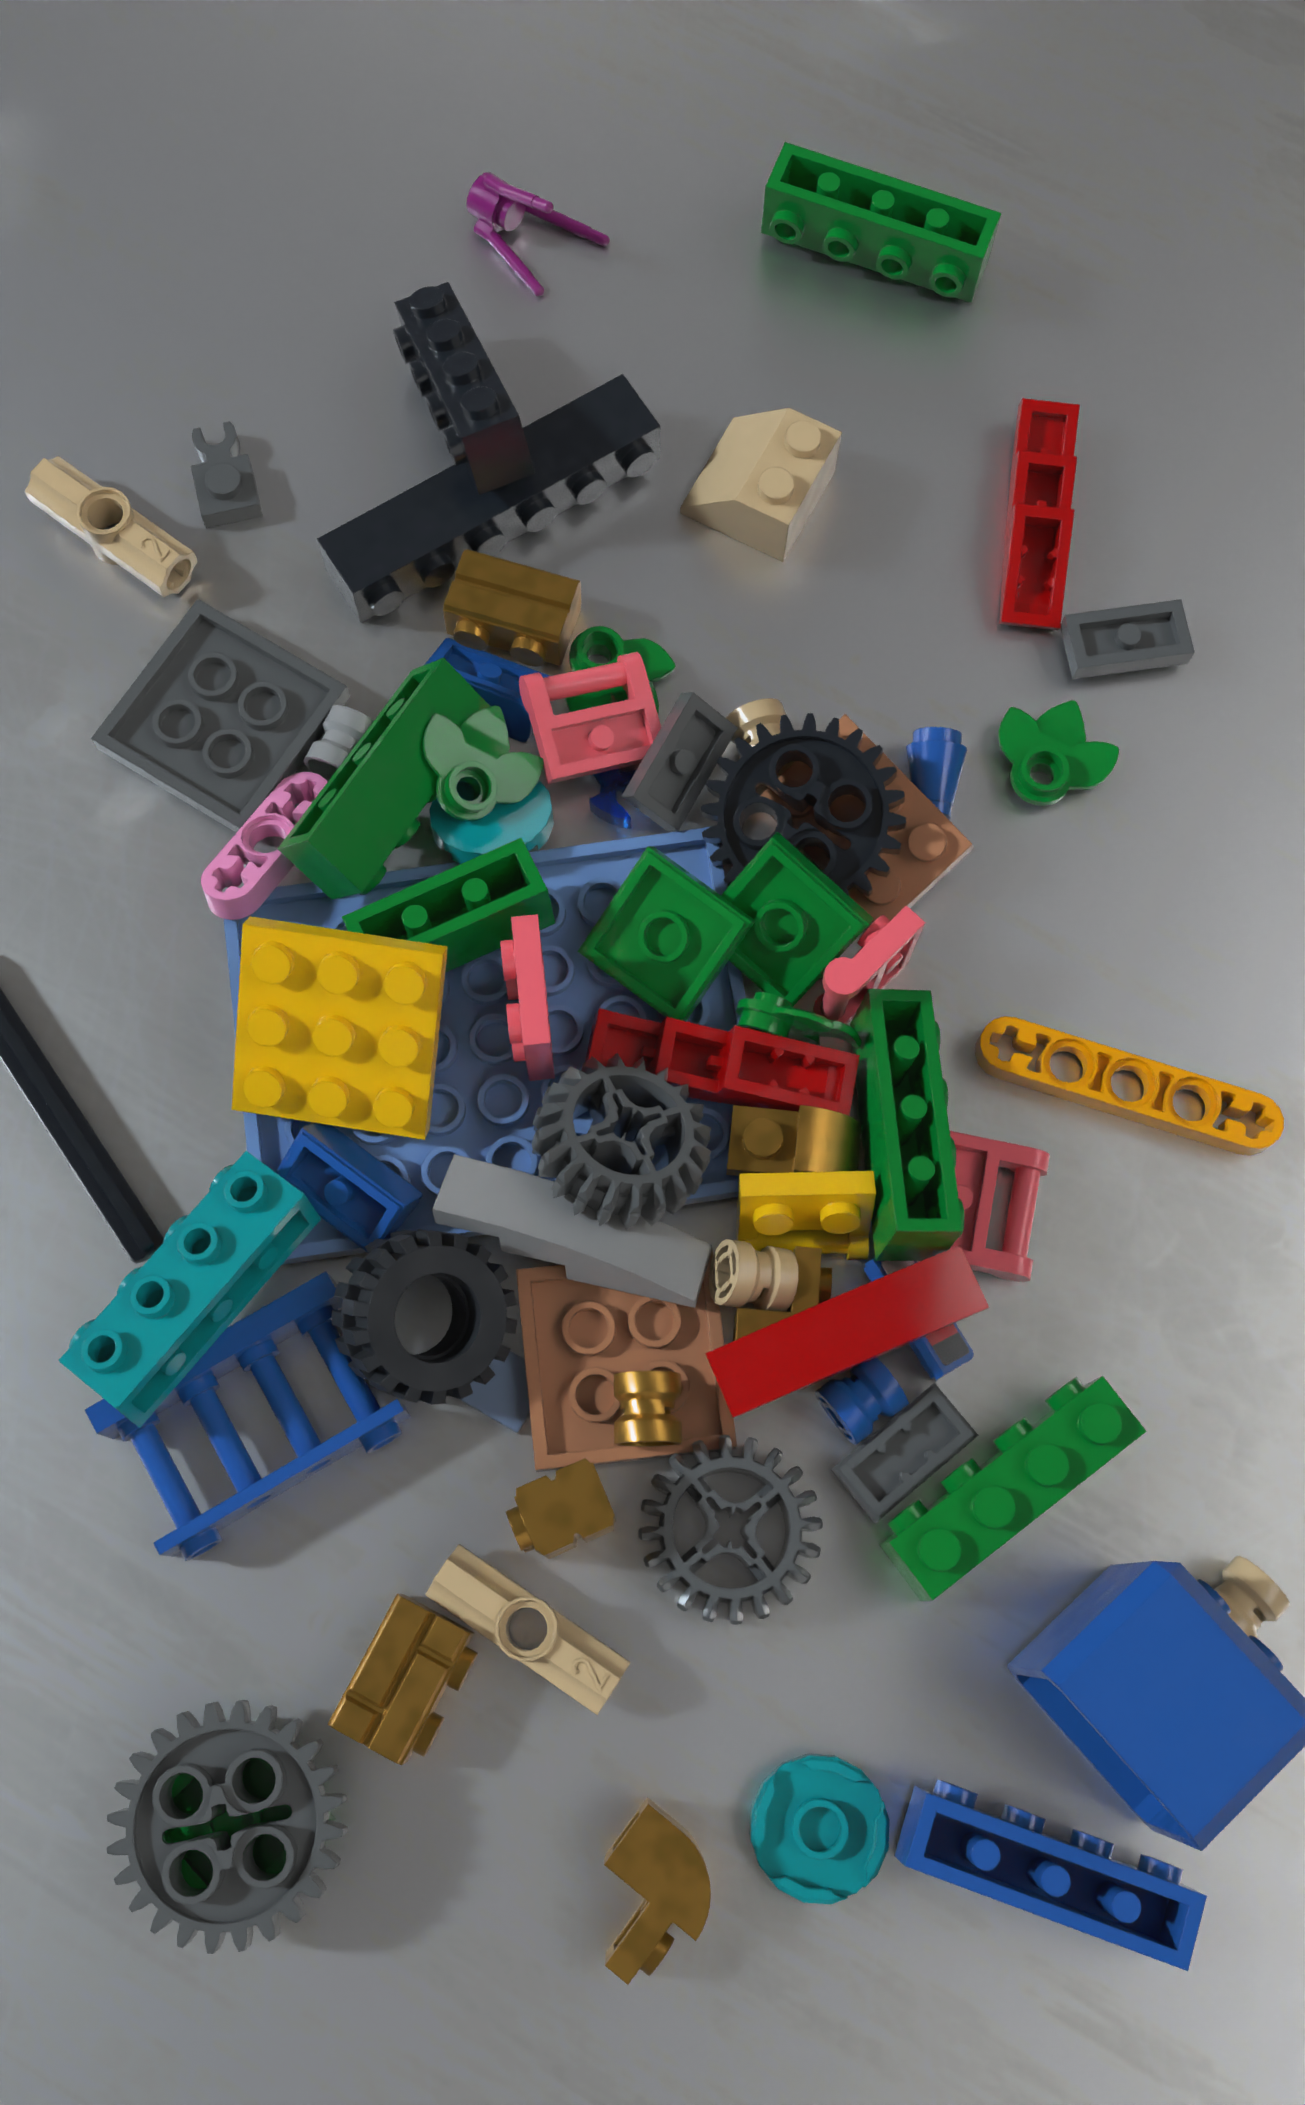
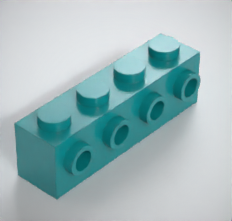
(190, 1288)

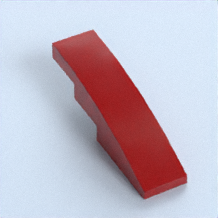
(1039, 514)
(730, 1065)
(846, 1331)

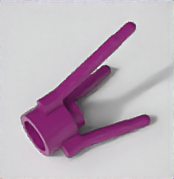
(503, 206)

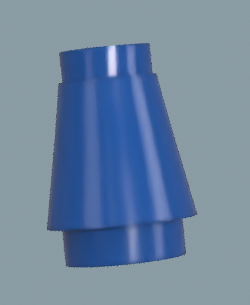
(937, 764)

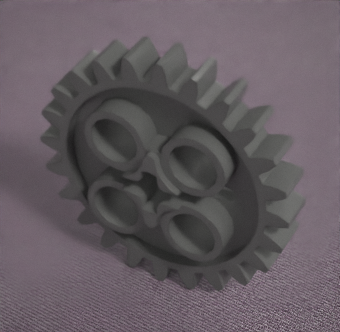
(239, 1889)

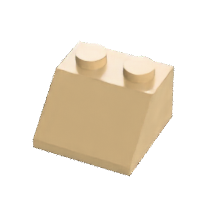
(765, 479)

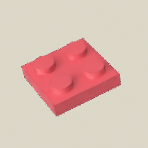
(526, 981)

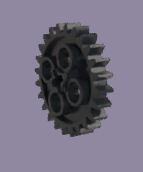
(837, 771)

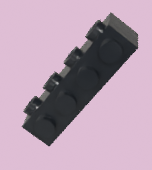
(462, 388)

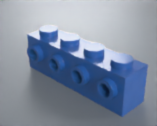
(1051, 1877)

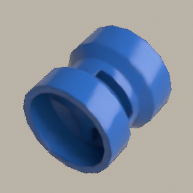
(858, 1400)

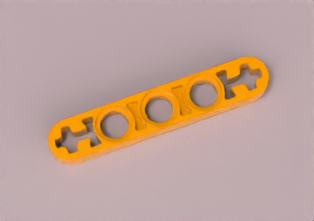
(1158, 1079)

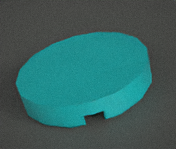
(527, 819)
(819, 1828)

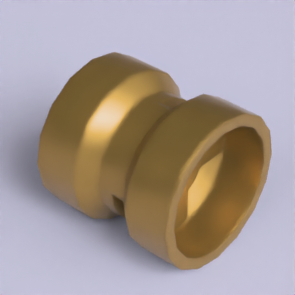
(647, 1408)

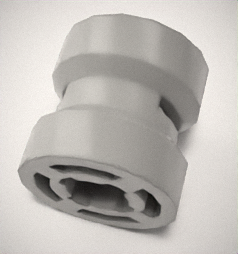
(342, 732)

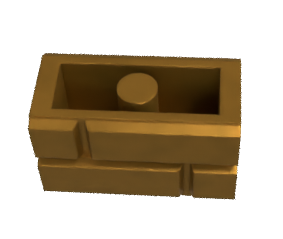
(512, 608)
(561, 1510)
(403, 1679)

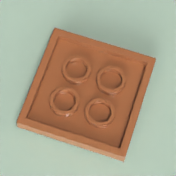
(588, 1333)

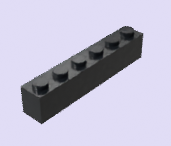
(424, 530)

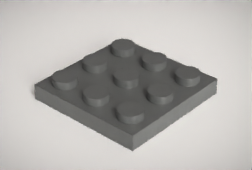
(219, 716)

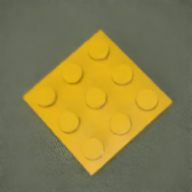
(337, 1027)

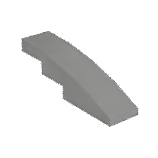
(533, 1224)

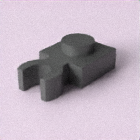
(224, 480)

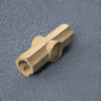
(90, 508)
(487, 1603)

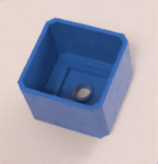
(1166, 1697)

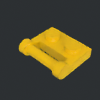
(807, 1211)

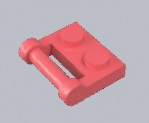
(597, 736)
(883, 955)
(976, 1181)

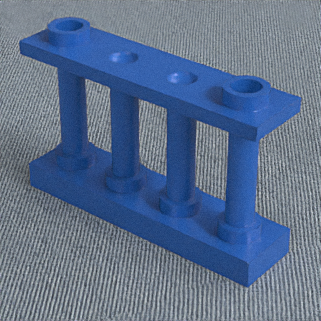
(253, 1347)

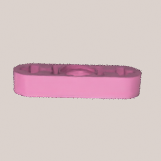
(262, 870)

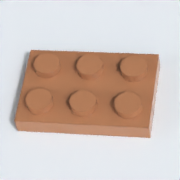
(928, 842)

